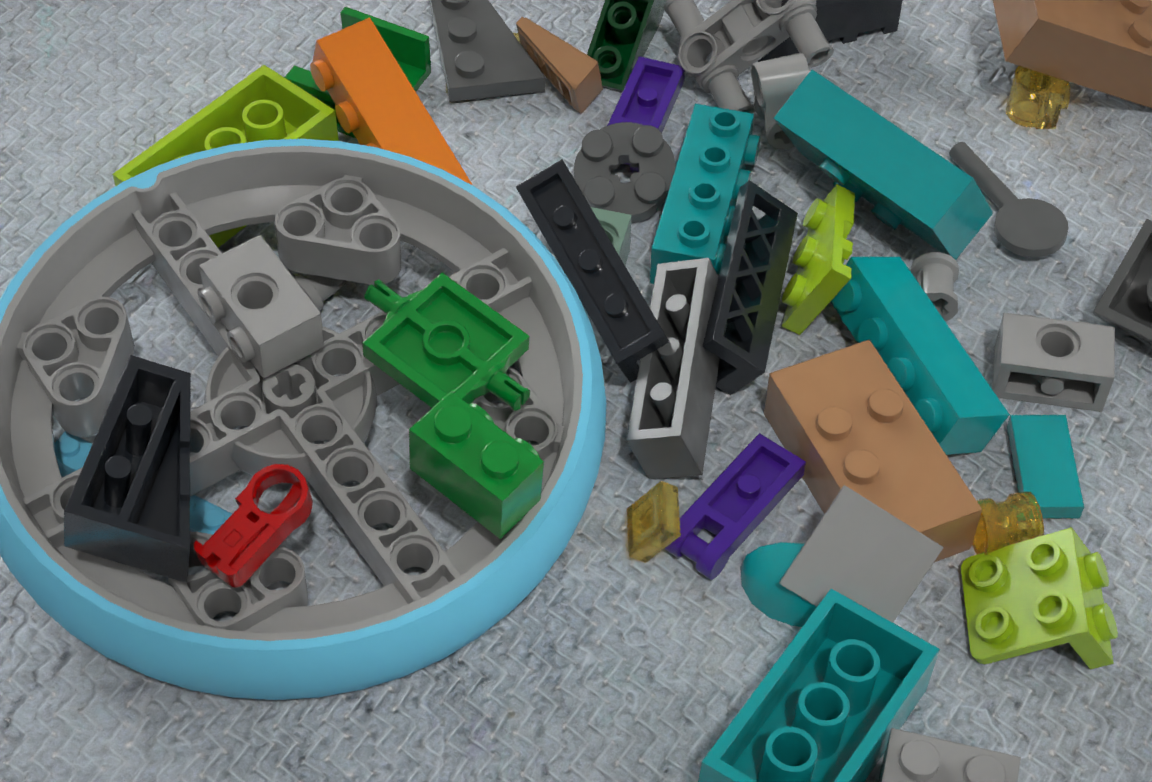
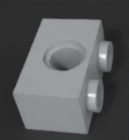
(253, 278)
(1054, 362)

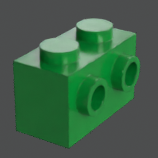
(476, 463)

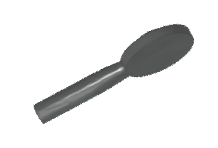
(1020, 225)

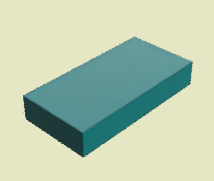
(1046, 463)

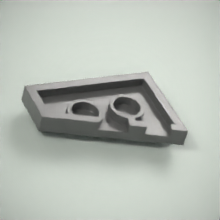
(481, 52)

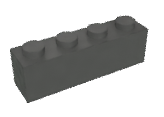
(679, 379)

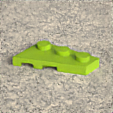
(820, 259)

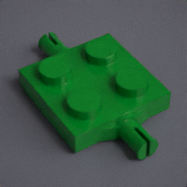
(445, 343)

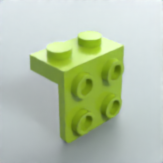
(1038, 599)

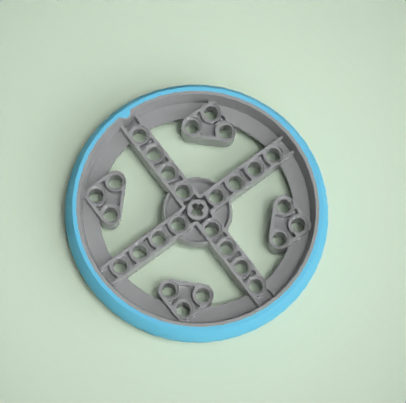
(335, 217)

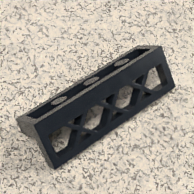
(593, 267)
(759, 280)

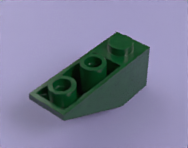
(623, 36)

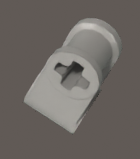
(773, 85)

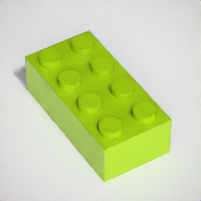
(251, 111)

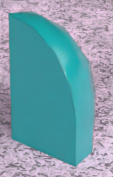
(760, 580)

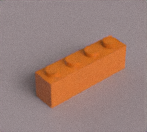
(377, 98)

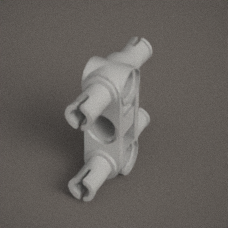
(741, 36)

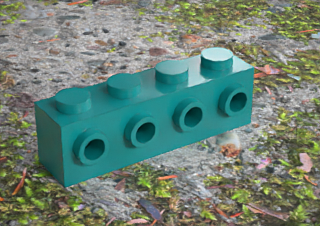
(705, 187)
(921, 352)

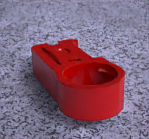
(252, 534)

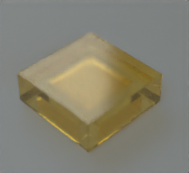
(653, 522)

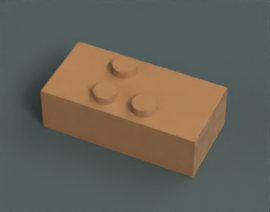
(1082, 42)
(864, 433)

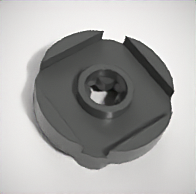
(619, 144)

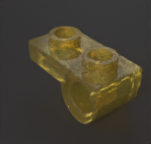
(1036, 99)

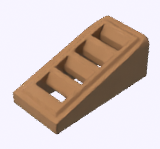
(563, 65)

